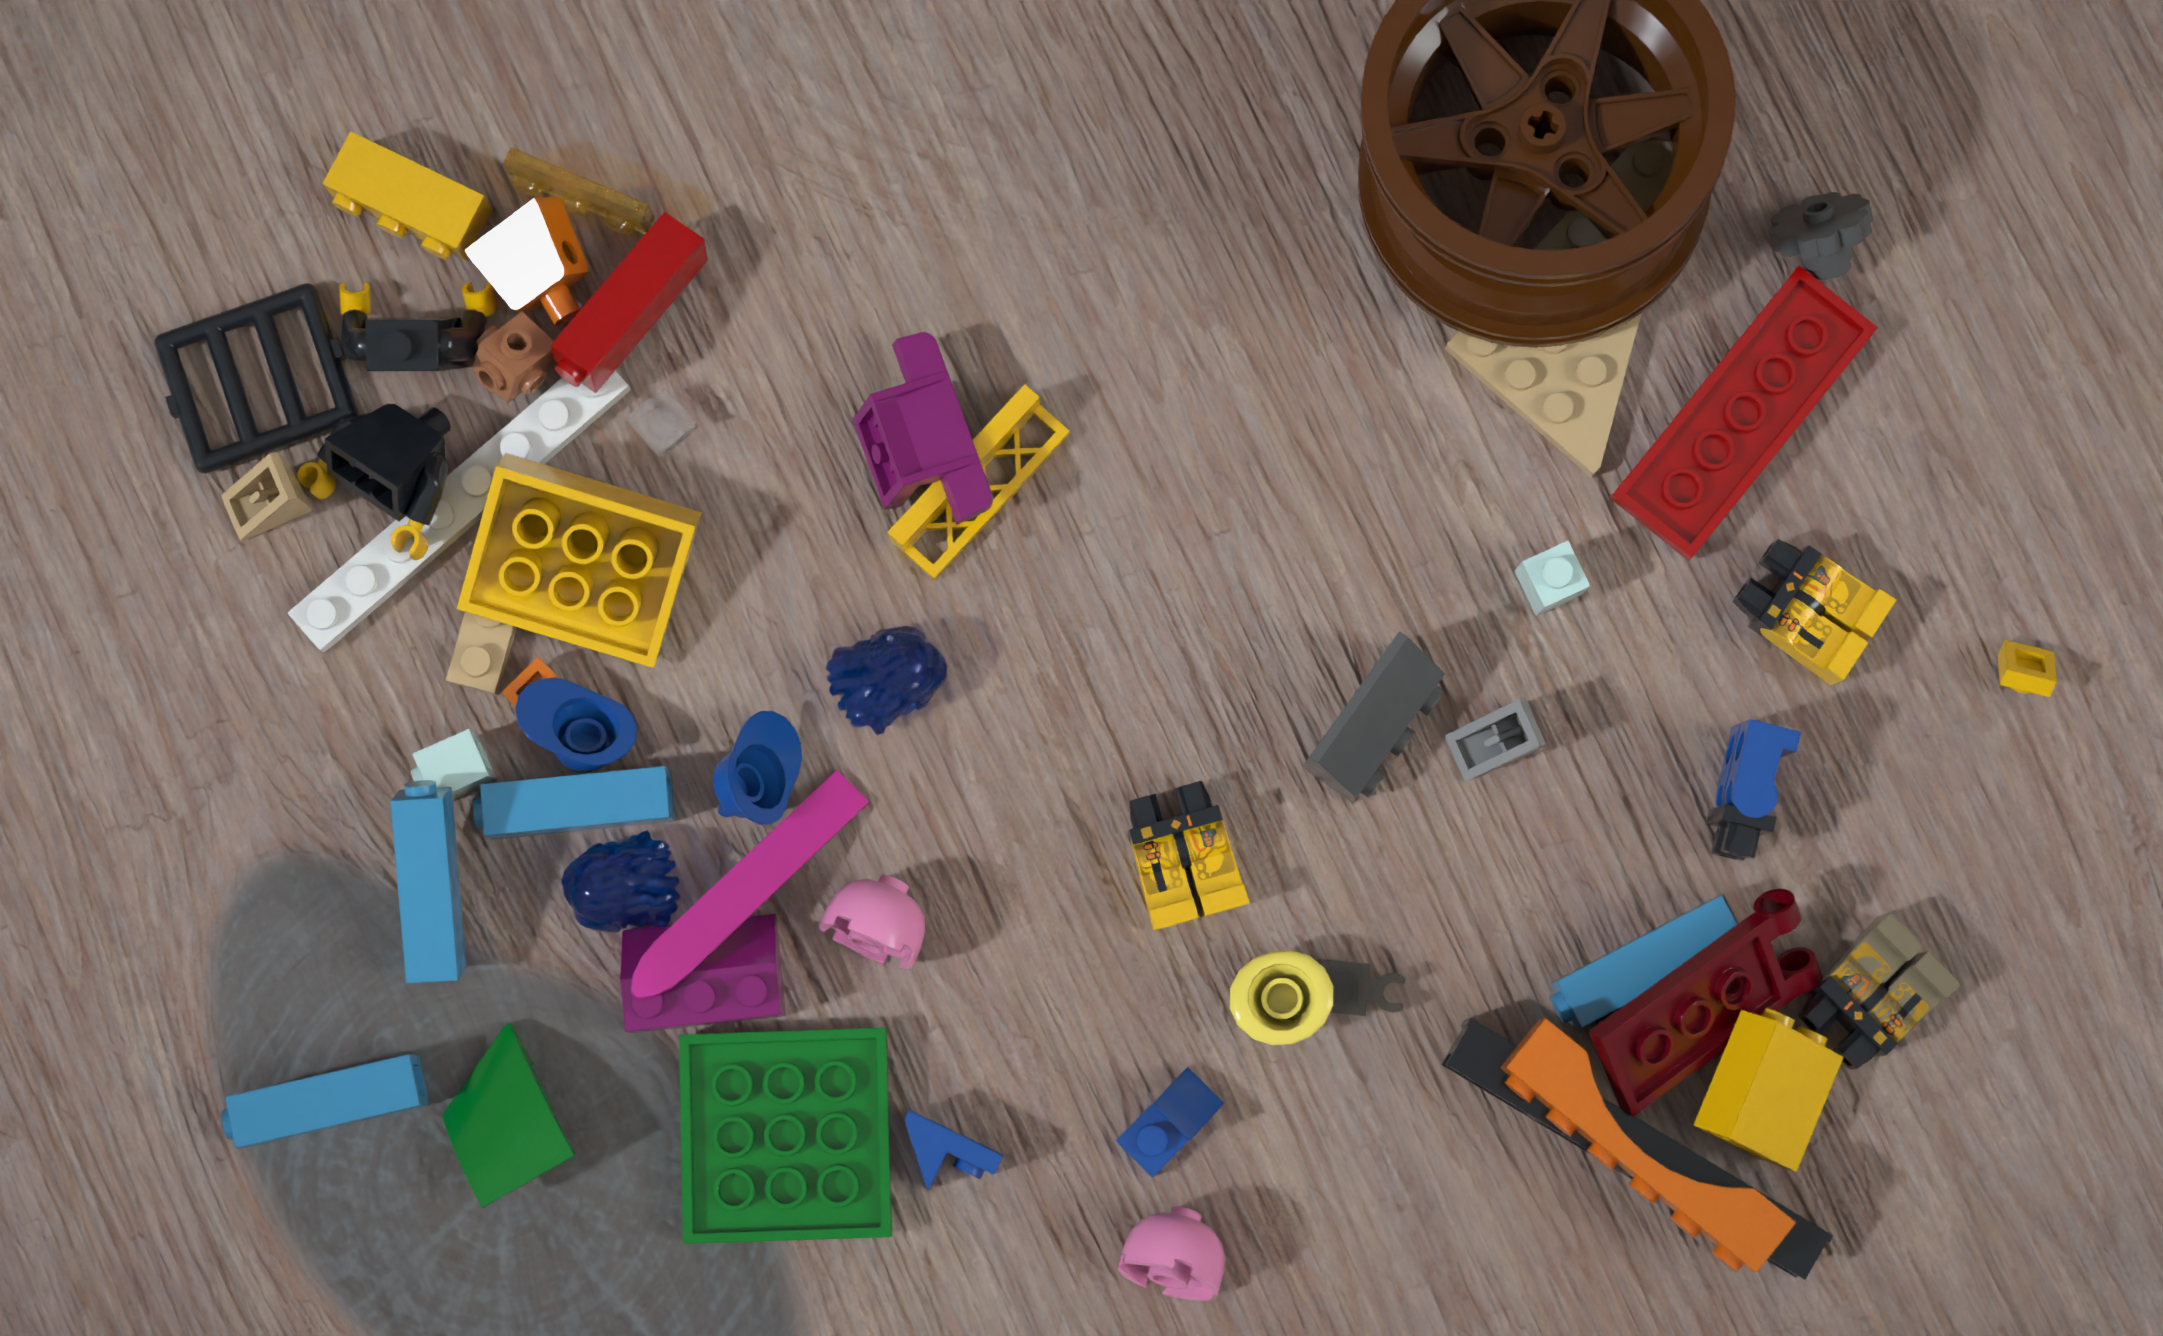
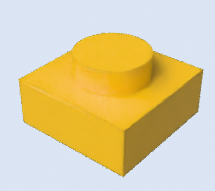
(2027, 668)

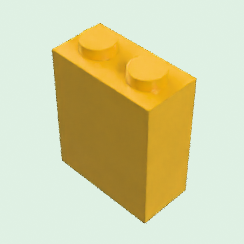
(1769, 1088)

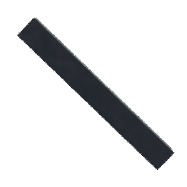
(1478, 1059)

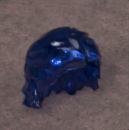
(886, 676)
(622, 884)

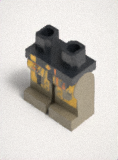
(1873, 1011)

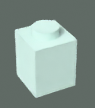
(1552, 578)
(455, 763)

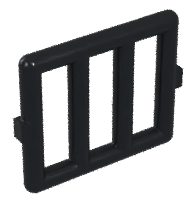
(213, 329)

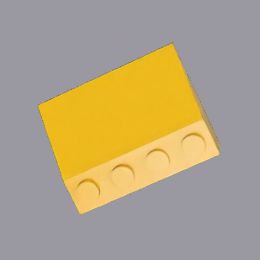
(578, 560)

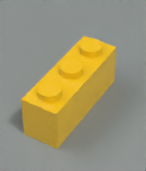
(406, 197)

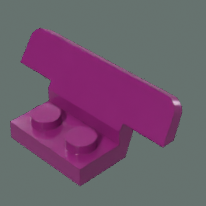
(920, 434)

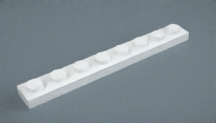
(381, 571)

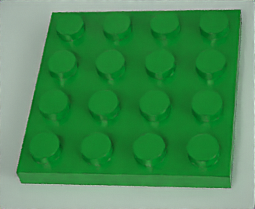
(785, 1136)

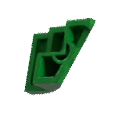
(505, 1122)

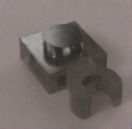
(1354, 988)

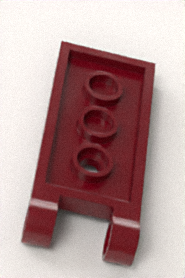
(1689, 1012)

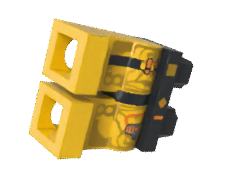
(1813, 610)
(1181, 843)

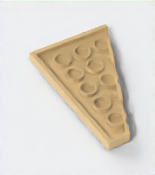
(1572, 387)

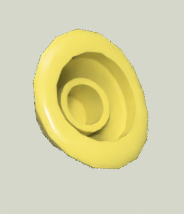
(1281, 997)

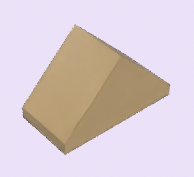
(266, 497)

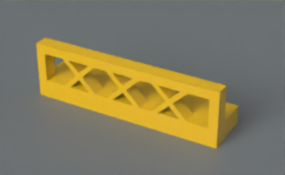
(989, 445)

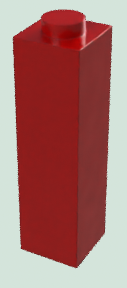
(628, 303)

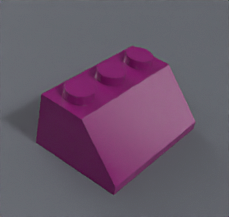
(731, 985)

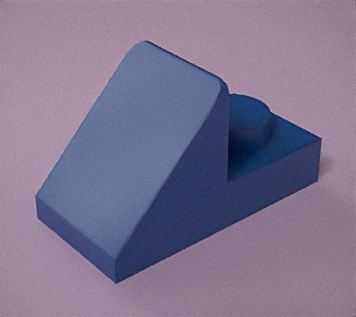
(1170, 1122)
(935, 1141)

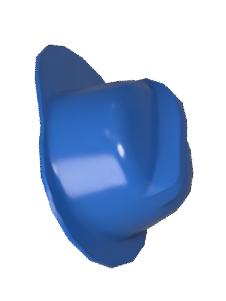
(575, 723)
(759, 770)

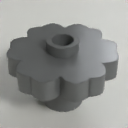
(1822, 232)

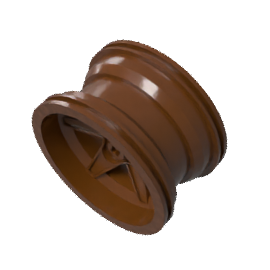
(1482, 279)

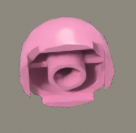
(877, 920)
(1175, 1253)

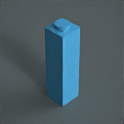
(575, 803)
(428, 882)
(1638, 965)
(325, 1101)

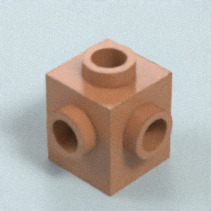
(513, 358)

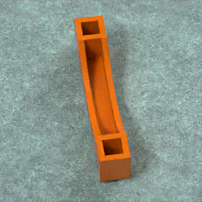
(1560, 1076)

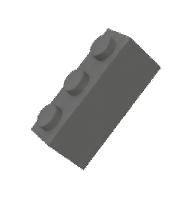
(1377, 720)

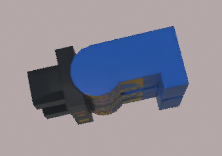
(1748, 788)

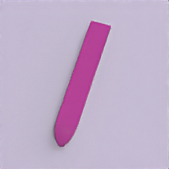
(746, 886)

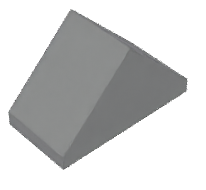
(1495, 740)

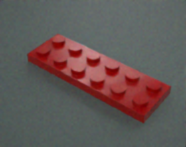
(1743, 413)

